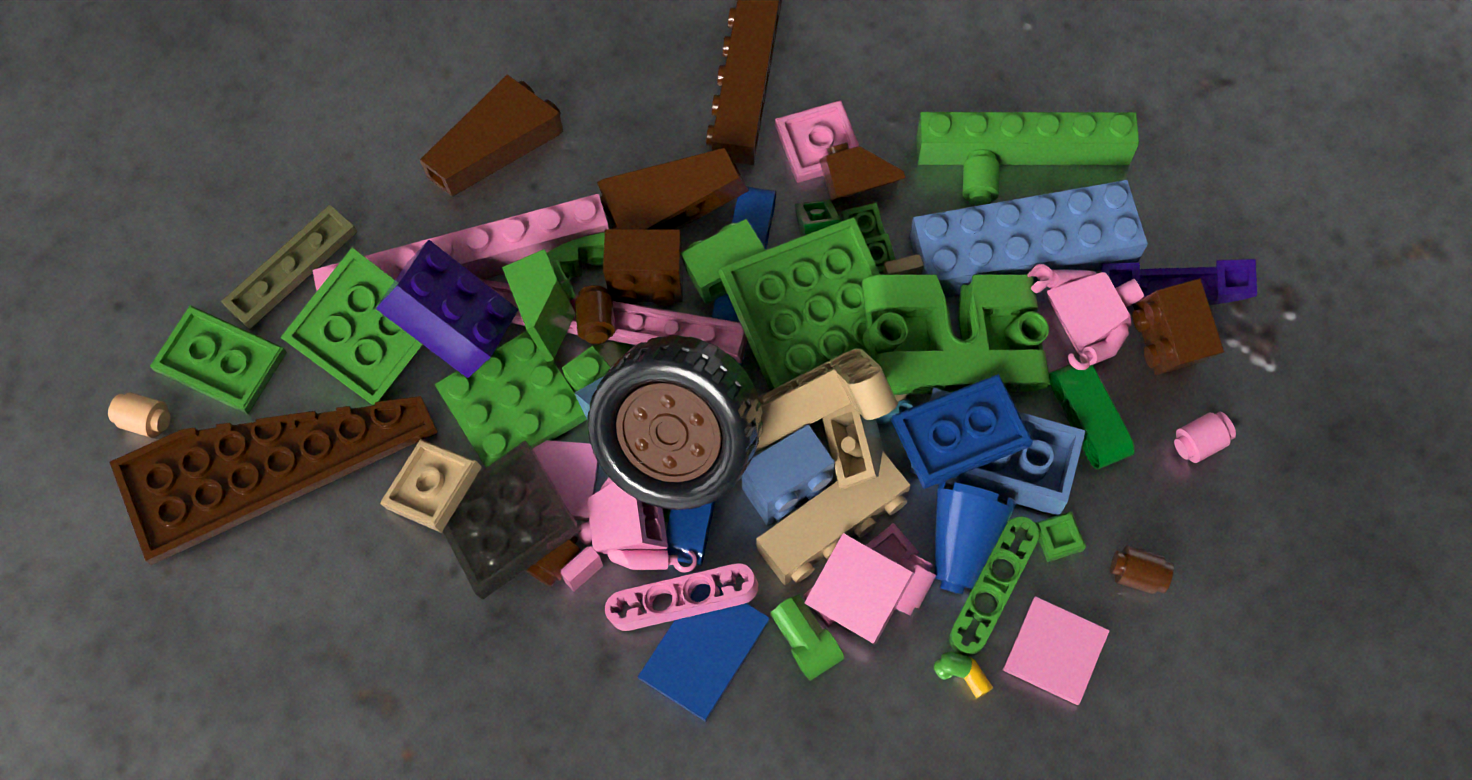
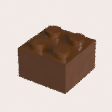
(643, 266)
(1177, 327)

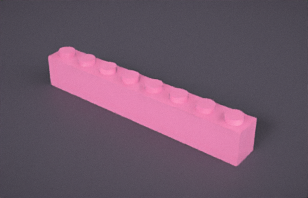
(501, 242)

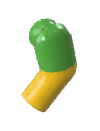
(963, 667)

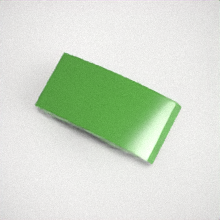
(873, 232)
(578, 251)

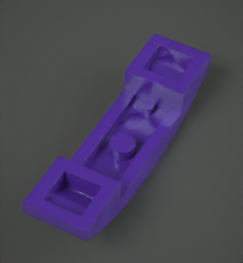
(1222, 284)

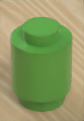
(981, 177)

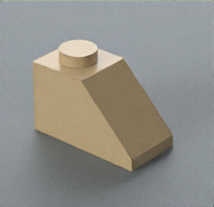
(853, 446)

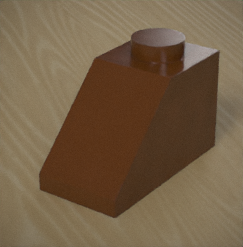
(856, 171)

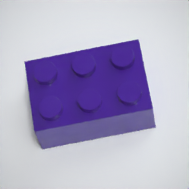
(448, 309)

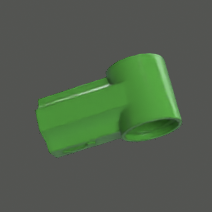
(812, 646)

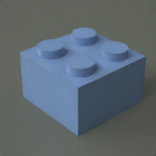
(788, 475)

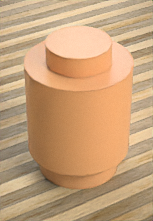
(139, 414)

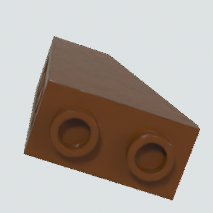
(491, 136)
(672, 192)

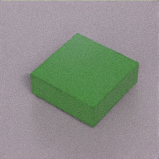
(1060, 536)

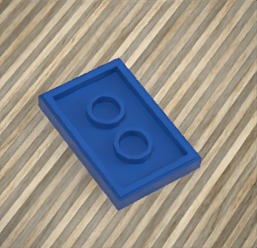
(961, 431)
(703, 654)

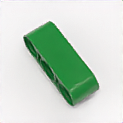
(1092, 410)

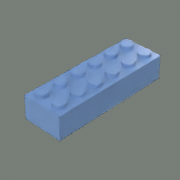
(1013, 236)

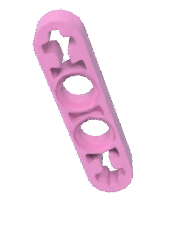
(681, 603)

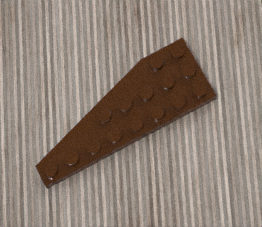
(228, 474)

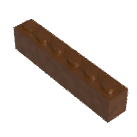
(744, 79)

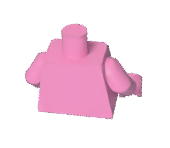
(1089, 310)
(628, 531)

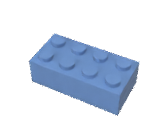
(1034, 476)

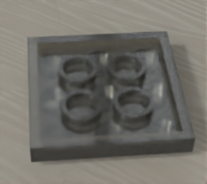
(508, 521)

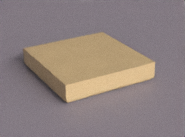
(431, 485)

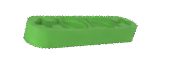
(997, 587)

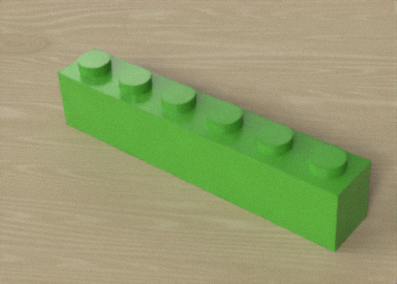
(1028, 137)

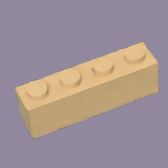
(818, 525)

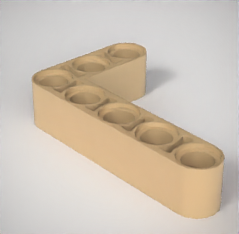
(823, 390)

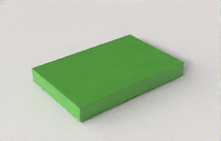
(218, 359)

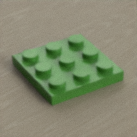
(348, 334)
(511, 400)

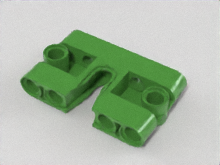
(930, 356)

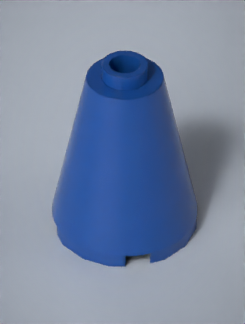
(966, 533)

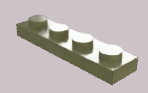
(289, 266)

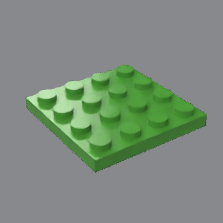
(803, 300)

